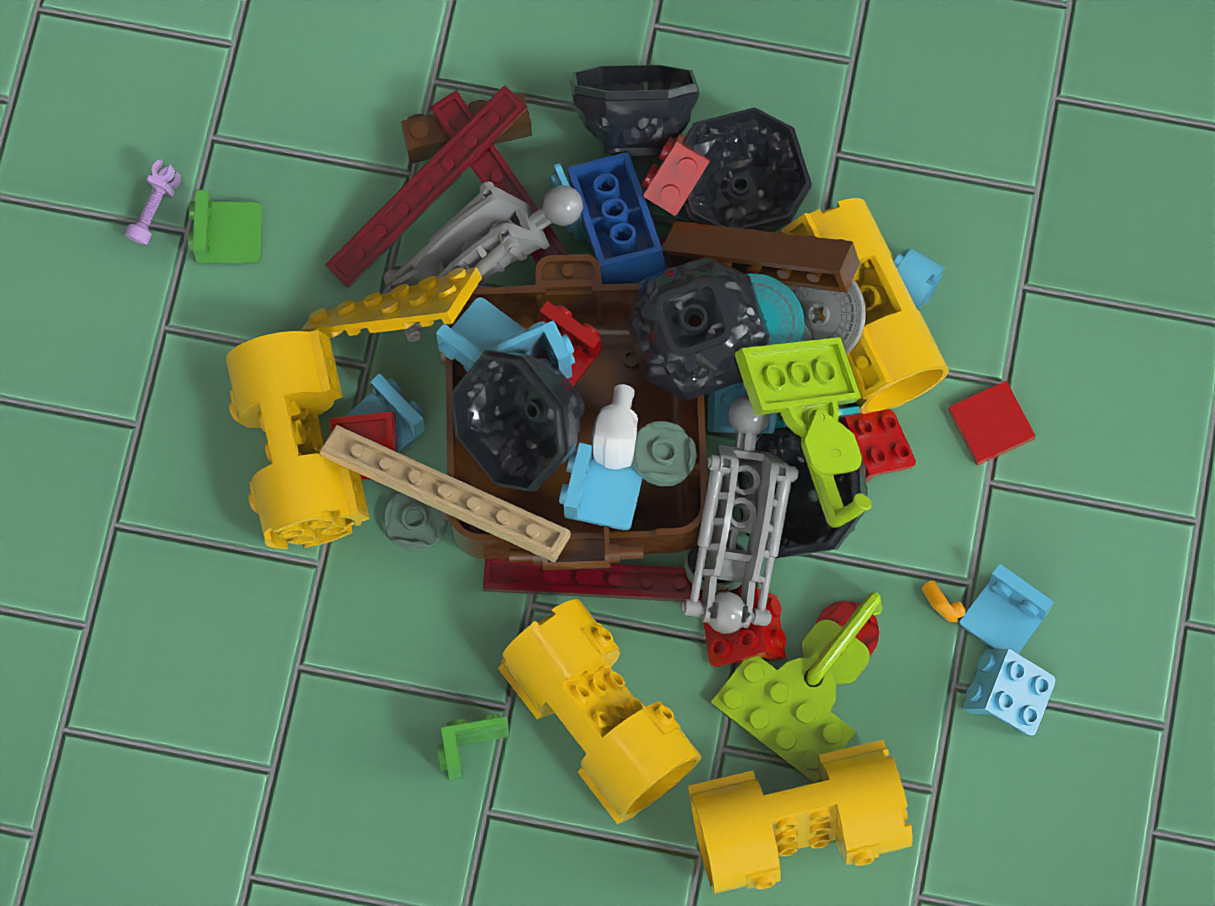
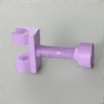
(139, 231)

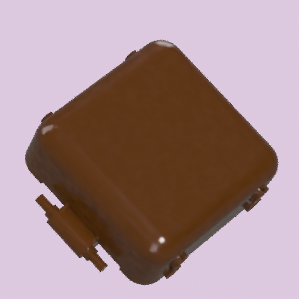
(665, 516)

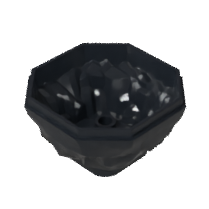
(634, 105)
(750, 153)
(702, 357)
(517, 418)
(805, 524)

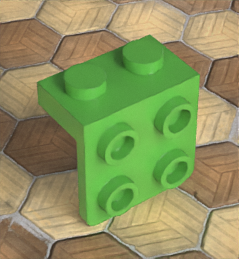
(225, 230)
(460, 733)

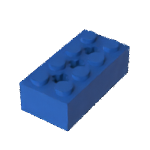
(617, 219)

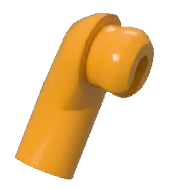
(938, 601)

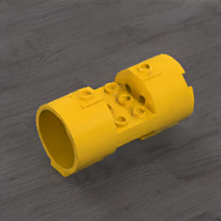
(896, 349)
(282, 388)
(629, 747)
(854, 804)

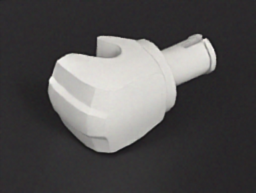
(615, 431)

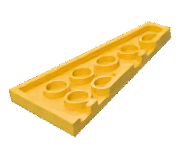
(401, 307)

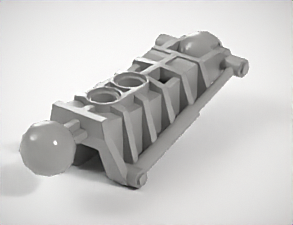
(487, 235)
(763, 470)

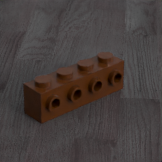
(426, 136)

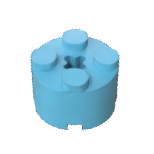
(919, 275)

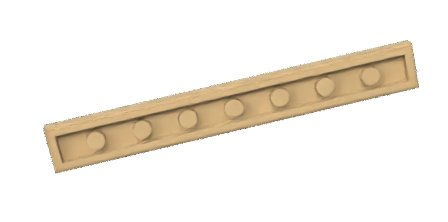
(445, 493)

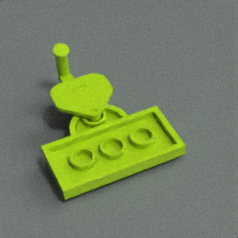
(806, 387)
(786, 711)

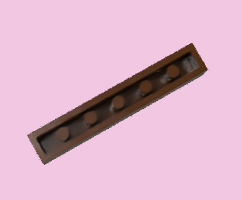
(786, 257)

